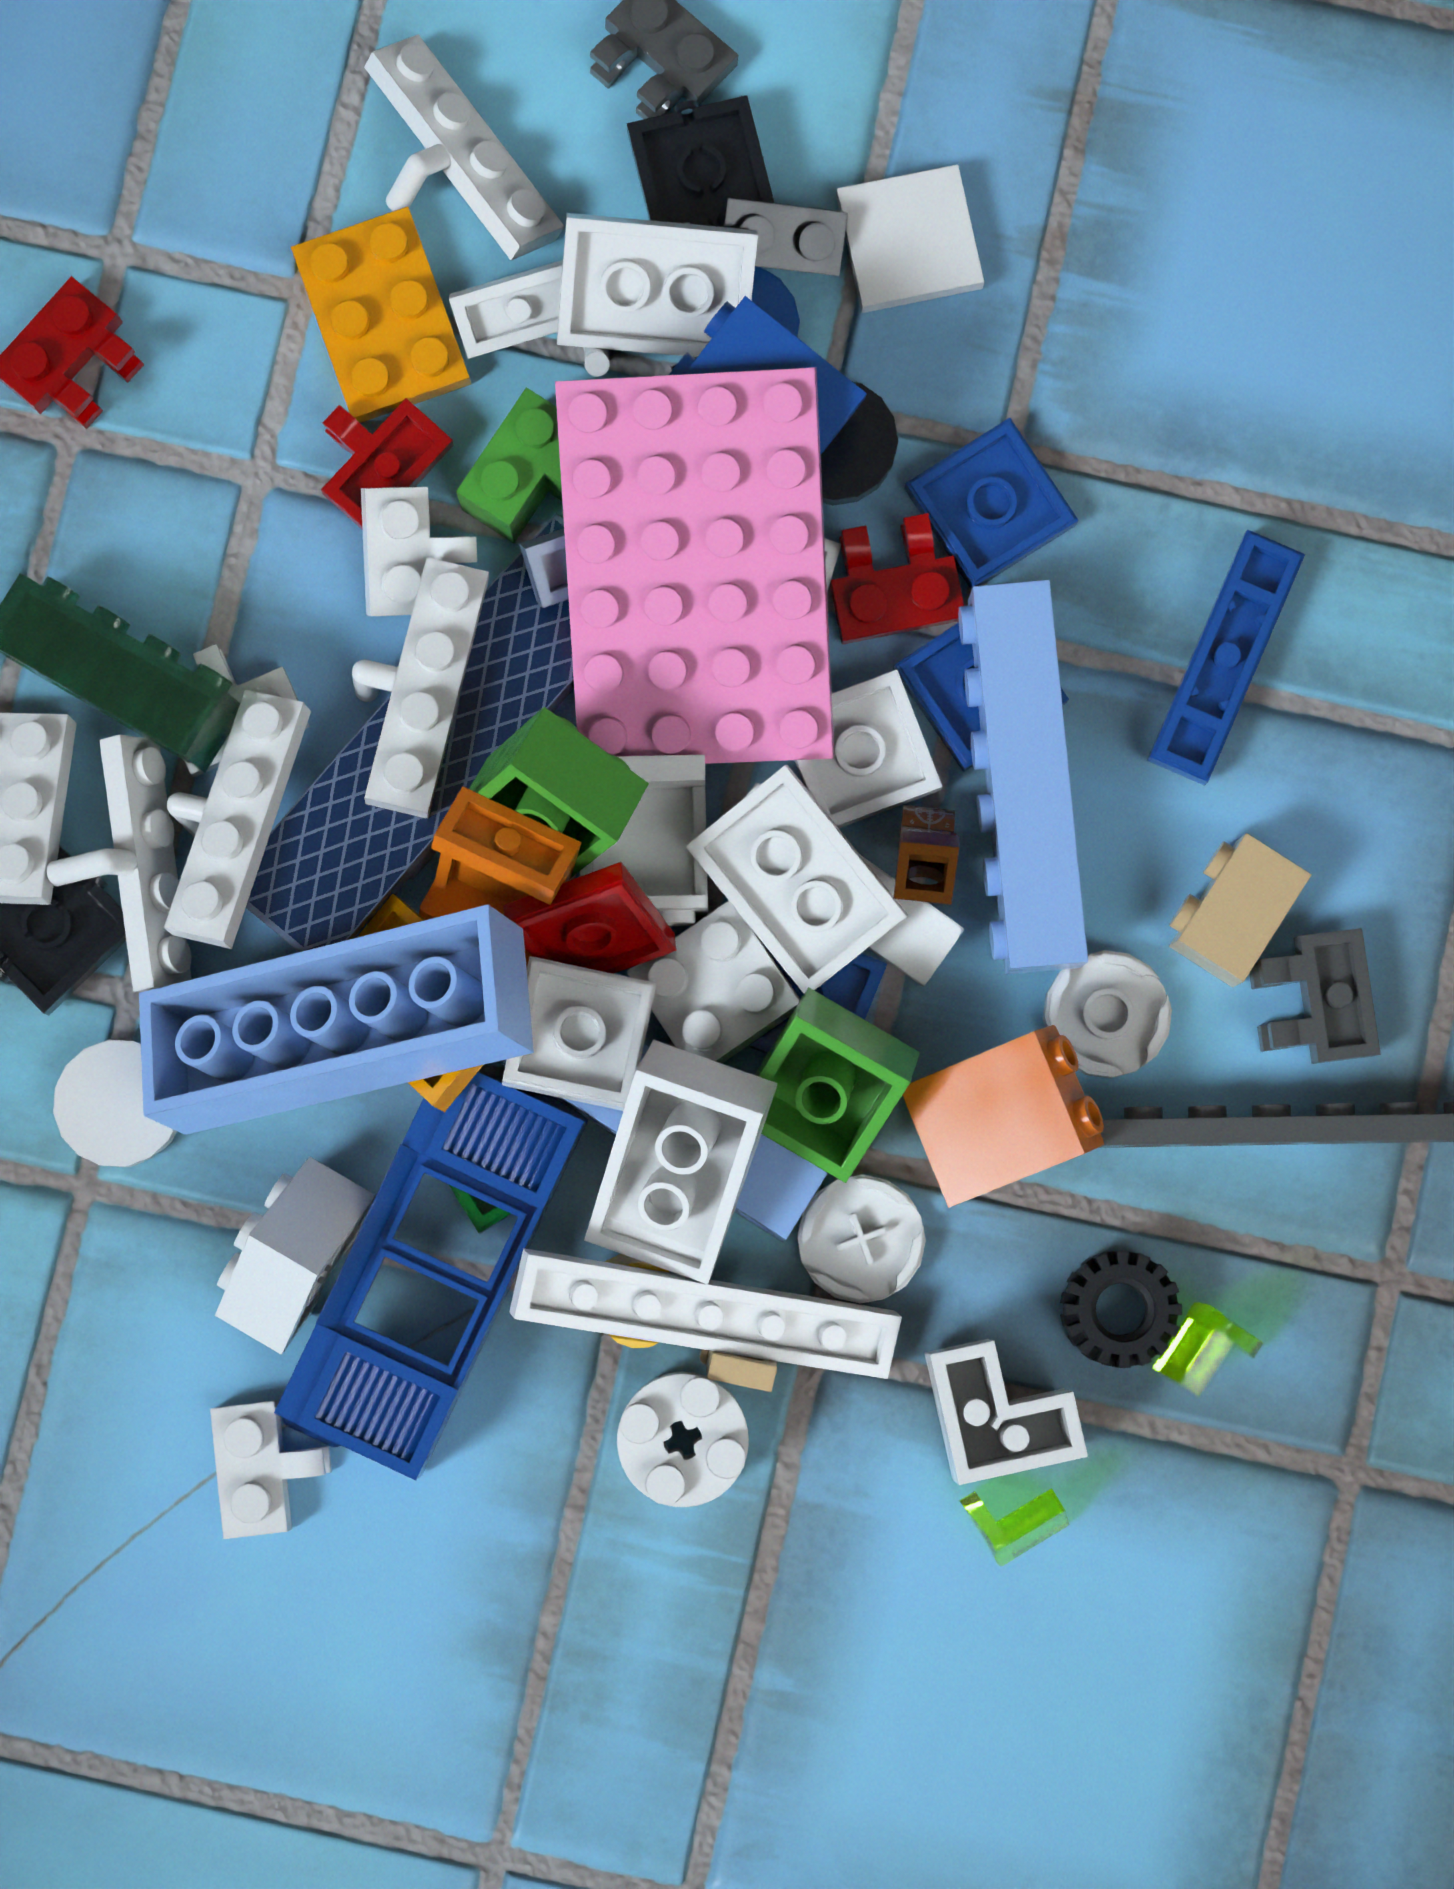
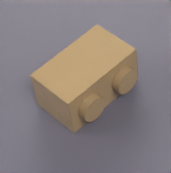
(1238, 909)

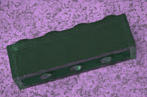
(115, 672)

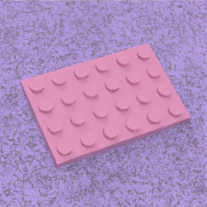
(697, 564)

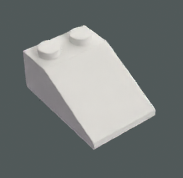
(679, 1161)

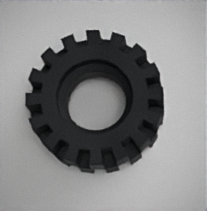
(1159, 1300)

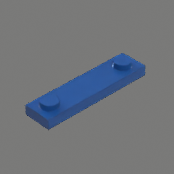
(1226, 657)

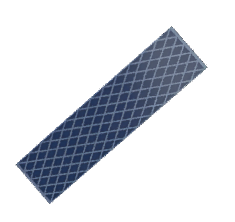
(343, 859)

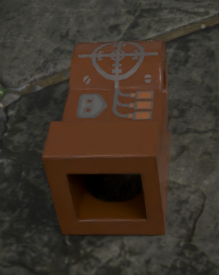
(929, 851)

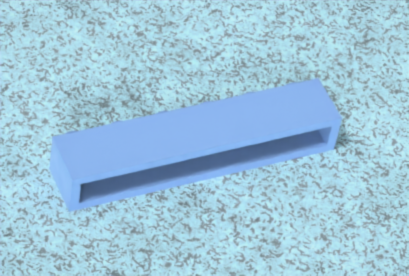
(1025, 776)

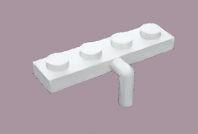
(461, 147)
(516, 312)
(422, 687)
(235, 818)
(140, 858)

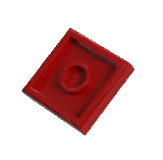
(594, 923)

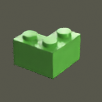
(515, 468)

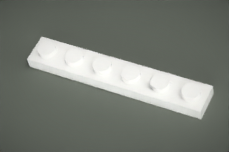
(704, 1316)

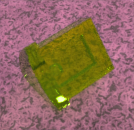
(1201, 1347)
(1020, 1528)

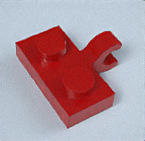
(392, 456)

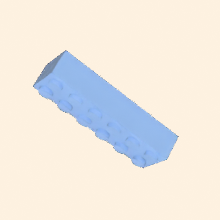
(336, 1021)

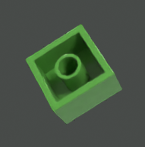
(563, 783)
(833, 1083)

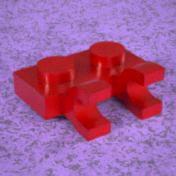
(58, 345)
(895, 598)

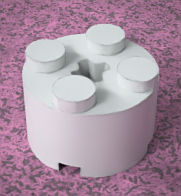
(666, 1473)

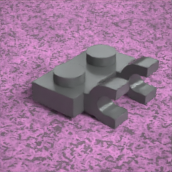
(672, 43)
(1334, 997)

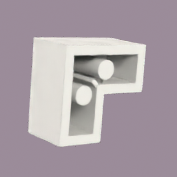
(290, 1253)
(986, 1431)

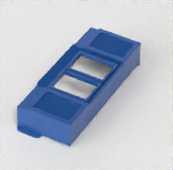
(378, 1393)

